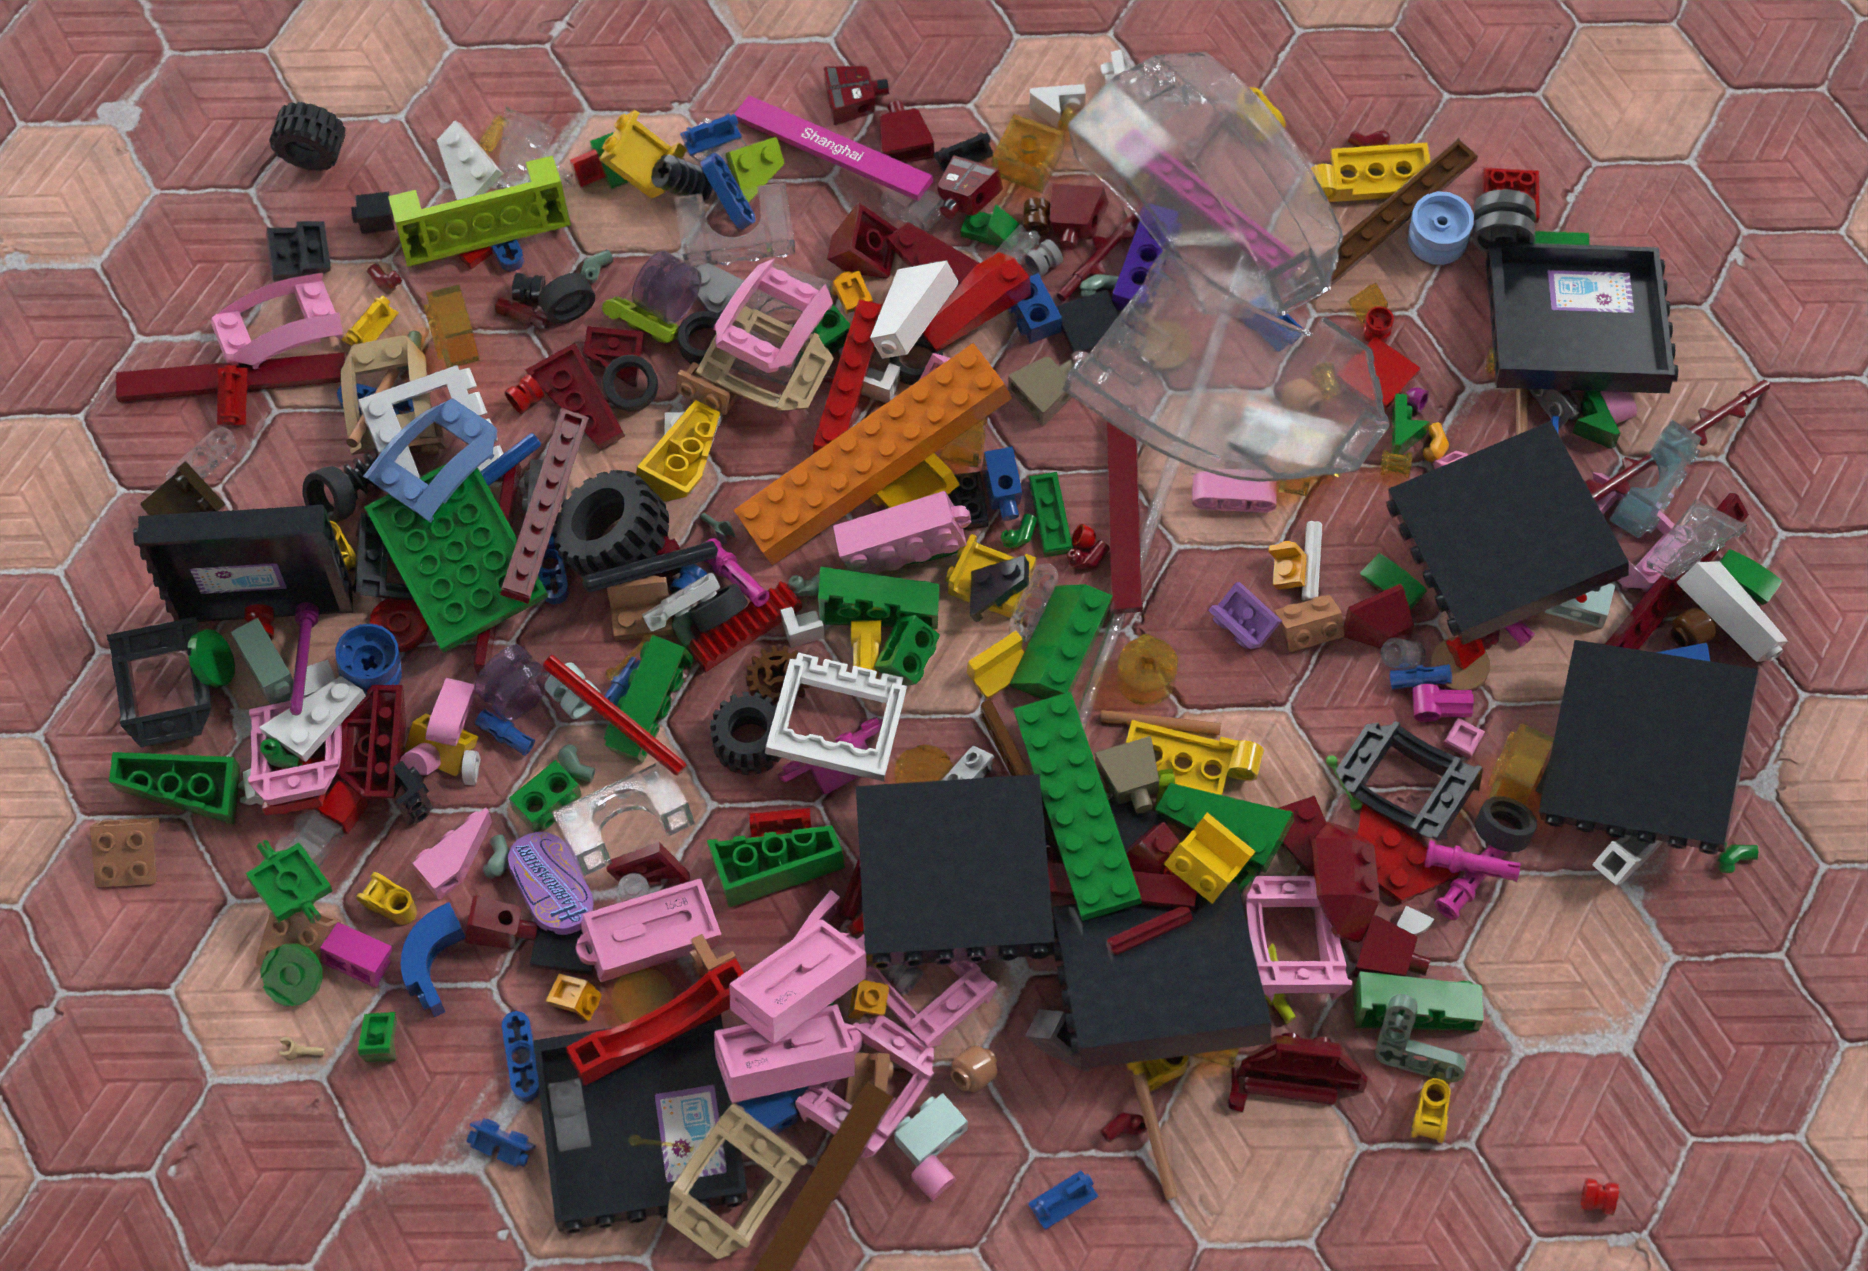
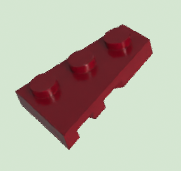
(921, 248)
(1306, 824)

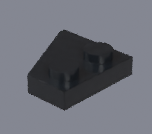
(997, 584)

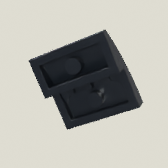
(298, 250)

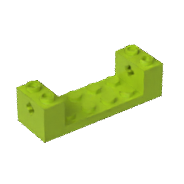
(482, 218)

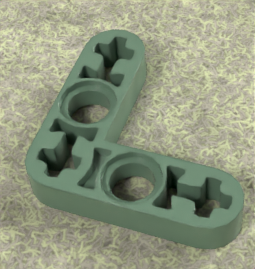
(1450, 1064)

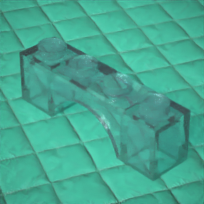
(1672, 452)

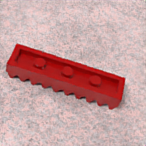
(743, 628)

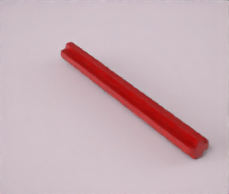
(614, 715)

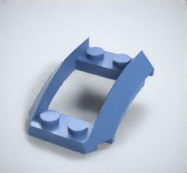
(411, 490)

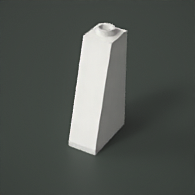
(911, 305)
(1733, 610)

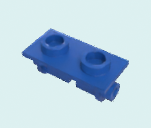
(711, 135)
(489, 1136)
(1063, 1199)

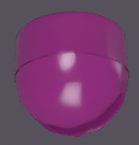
(1417, 399)

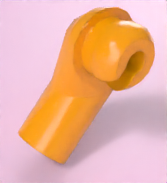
(1439, 443)

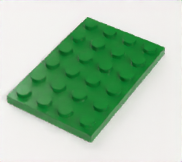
(455, 560)

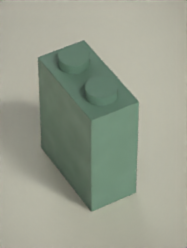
(264, 662)

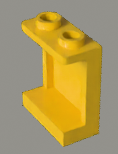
(635, 151)
(921, 481)
(974, 557)
(1209, 858)

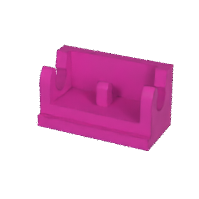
(356, 954)

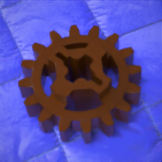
(771, 665)

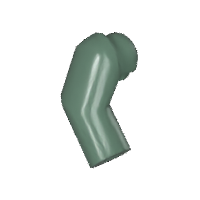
(593, 264)
(681, 627)
(569, 761)
(499, 861)

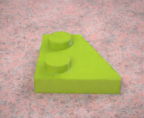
(755, 165)

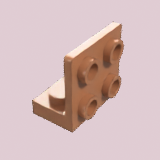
(633, 599)
(124, 851)
(295, 931)

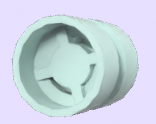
(570, 702)

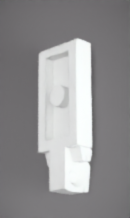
(680, 602)

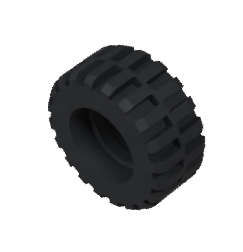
(597, 507)

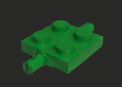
(289, 882)

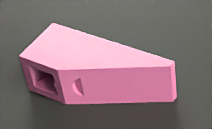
(449, 861)

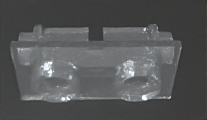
(1019, 243)

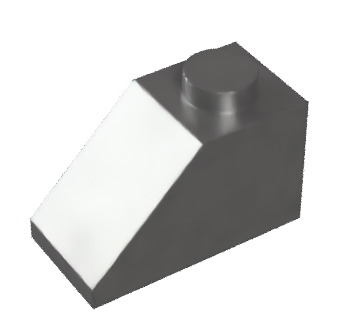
(1051, 1035)

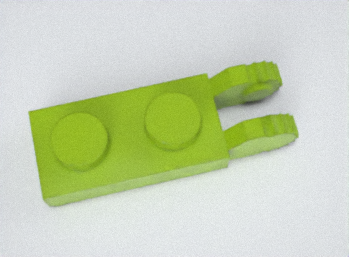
(640, 319)

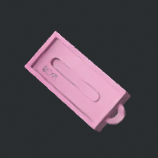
(902, 534)
(647, 930)
(798, 980)
(808, 1055)

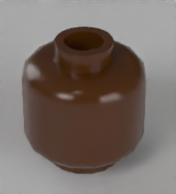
(1693, 628)

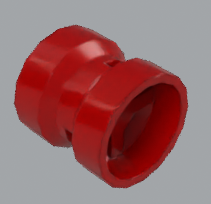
(1378, 323)
(524, 394)
(264, 614)
(1599, 1196)

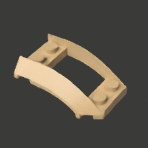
(376, 357)
(802, 383)
(761, 1146)

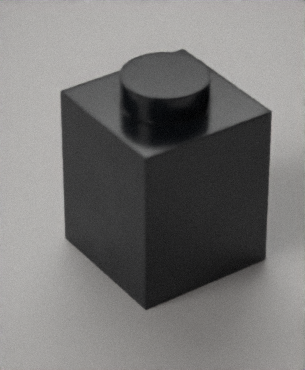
(373, 212)

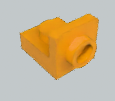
(850, 289)
(1288, 565)
(575, 996)
(868, 998)

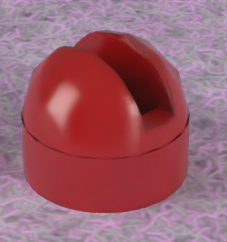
(1083, 537)

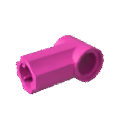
(1432, 703)

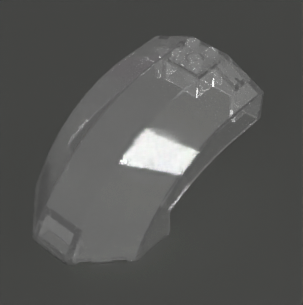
(1212, 178)
(1231, 383)

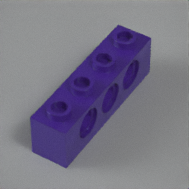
(1134, 268)

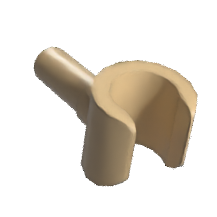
(296, 1050)

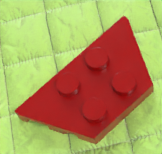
(1400, 859)

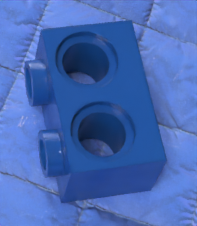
(1038, 307)

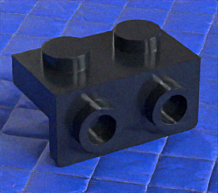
(415, 803)

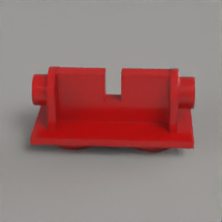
(232, 395)
(779, 821)

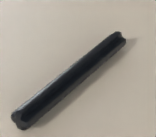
(649, 566)

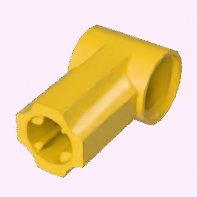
(866, 643)

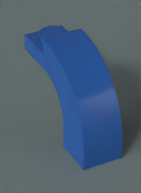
(423, 944)

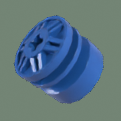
(368, 656)

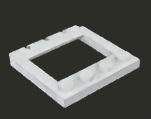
(383, 421)
(840, 755)

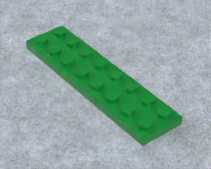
(1077, 806)

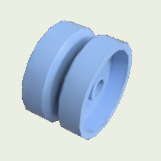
(1440, 228)

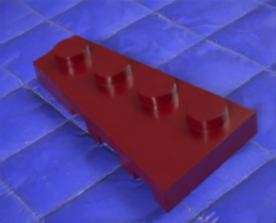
(573, 388)

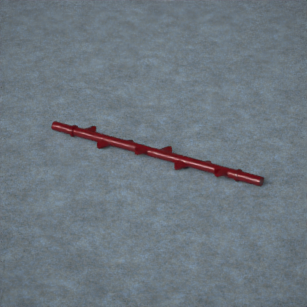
(1103, 247)
(1708, 419)

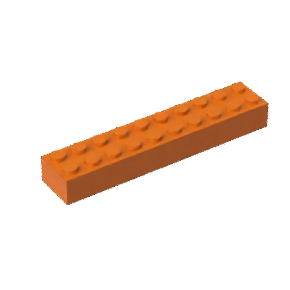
(873, 453)

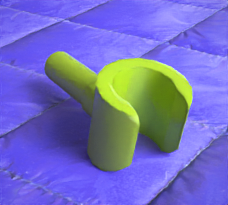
(1165, 778)

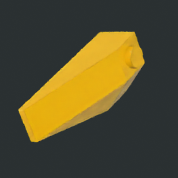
(681, 455)

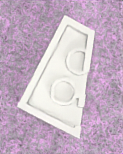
(466, 162)
(319, 718)

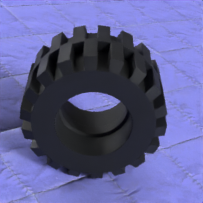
(307, 136)
(734, 715)

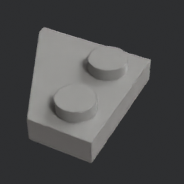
(716, 288)

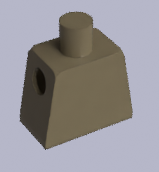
(1041, 388)
(1130, 772)

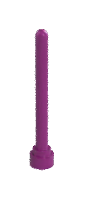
(306, 618)

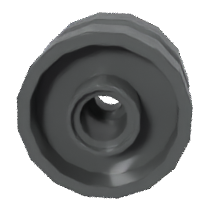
(1503, 218)

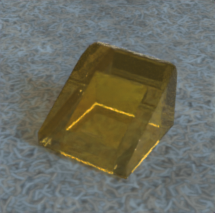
(1367, 299)

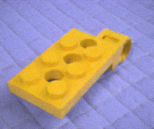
(1360, 161)
(1233, 757)

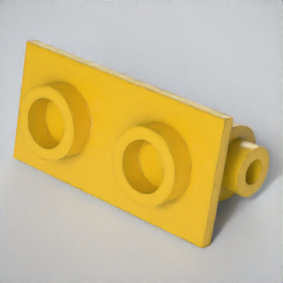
(371, 323)

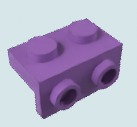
(1245, 617)

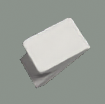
(1051, 100)

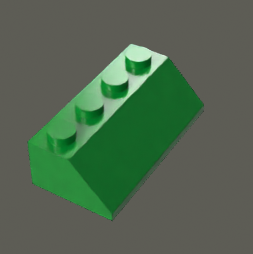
(1062, 641)

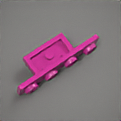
(827, 778)

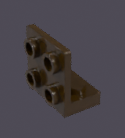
(183, 494)

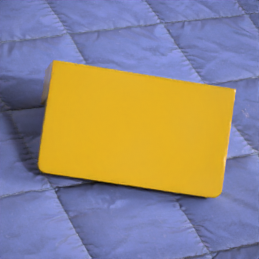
(996, 665)
(450, 756)

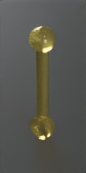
(612, 672)
(635, 1141)

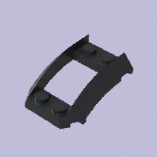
(372, 565)
(148, 643)
(1444, 803)

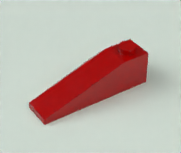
(978, 298)

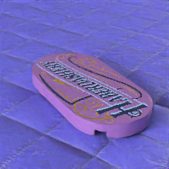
(550, 882)

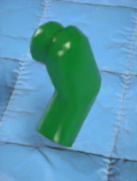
(1020, 536)
(278, 756)
(1734, 854)

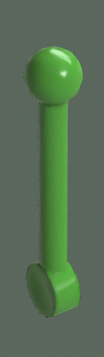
(1355, 804)

